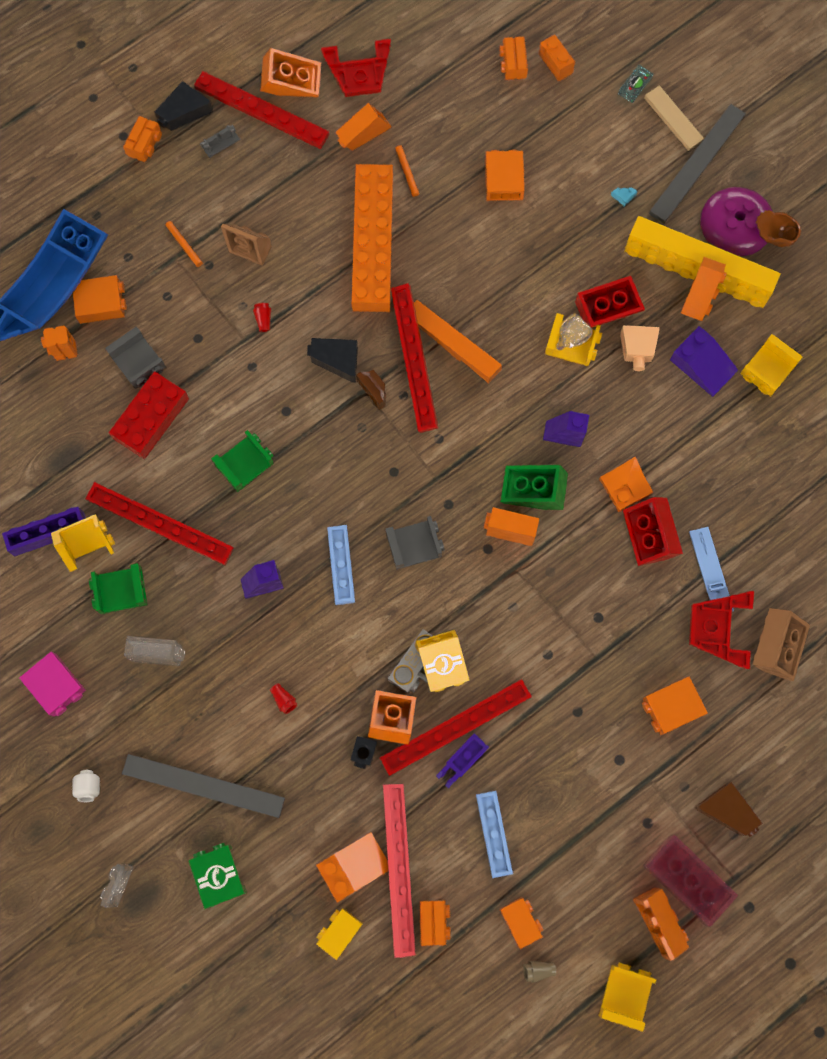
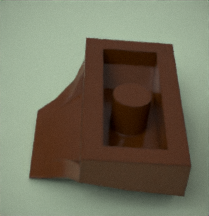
(373, 386)

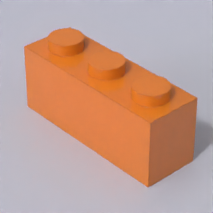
(704, 289)

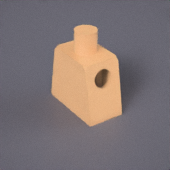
(639, 344)

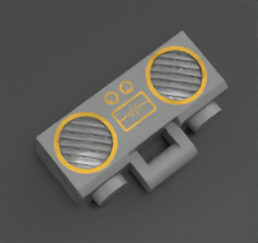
(409, 669)

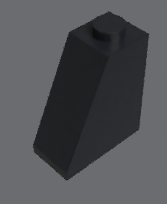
(182, 107)
(335, 356)

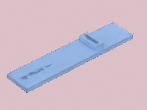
(709, 563)

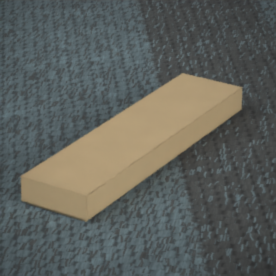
(674, 118)

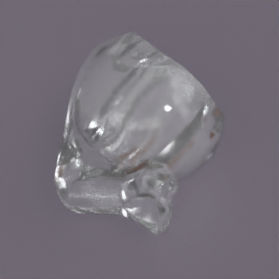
(573, 332)

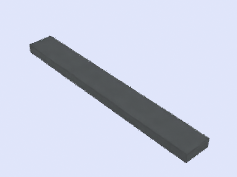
(697, 163)
(203, 786)

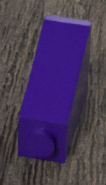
(567, 428)
(261, 579)

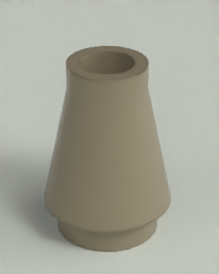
(538, 970)

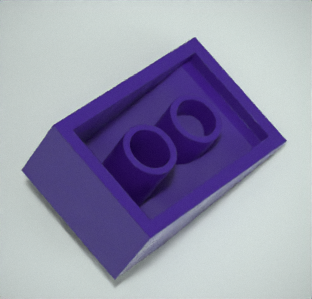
(704, 361)

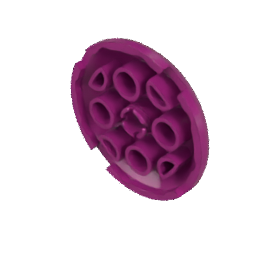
(724, 230)

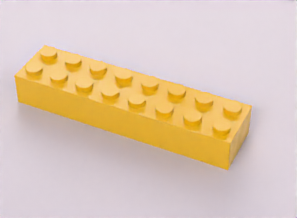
(684, 256)

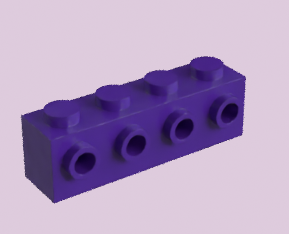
(38, 532)

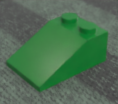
(535, 486)

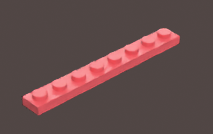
(399, 870)

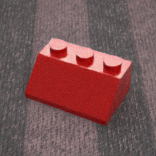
(609, 302)
(652, 531)

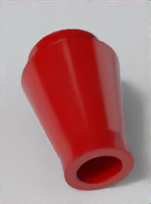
(262, 315)
(283, 699)

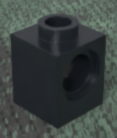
(363, 743)

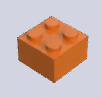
(392, 717)

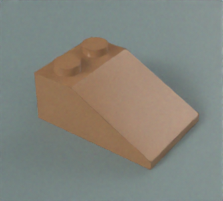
(246, 243)

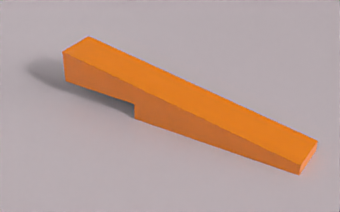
(456, 343)

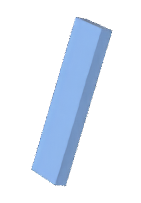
(341, 565)
(494, 834)

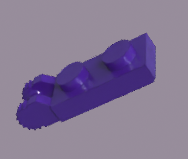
(464, 758)

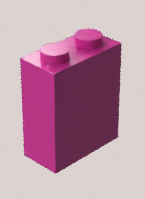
(52, 684)

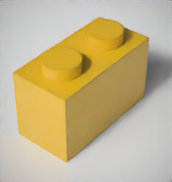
(339, 933)

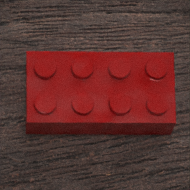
(149, 415)

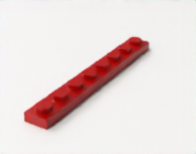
(261, 110)
(414, 358)
(159, 523)
(455, 727)

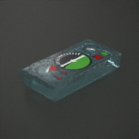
(635, 83)

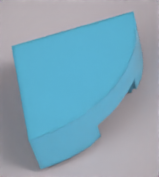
(624, 195)

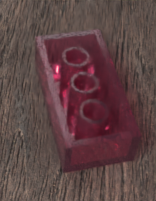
(690, 880)

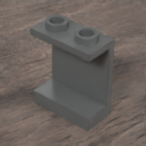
(135, 357)
(415, 543)

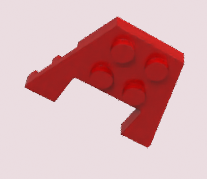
(362, 75)
(712, 627)

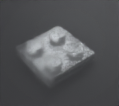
(119, 877)

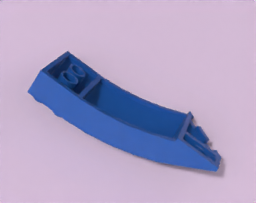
(50, 276)

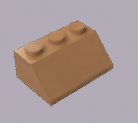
(781, 644)

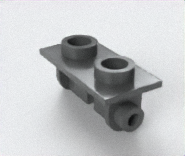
(220, 141)

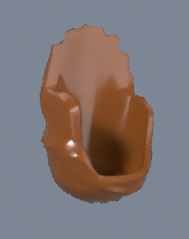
(778, 228)

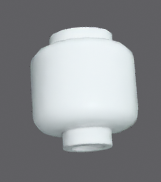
(86, 786)

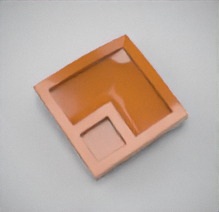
(626, 484)

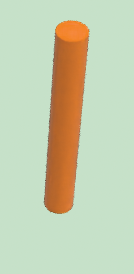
(407, 171)
(183, 243)

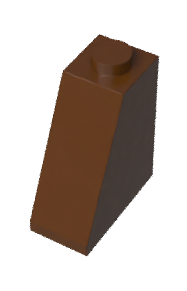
(730, 810)

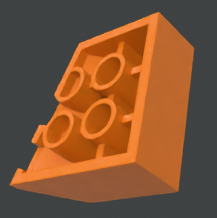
(662, 923)

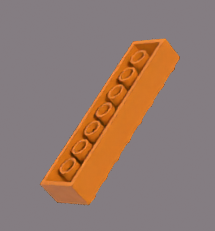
(372, 238)

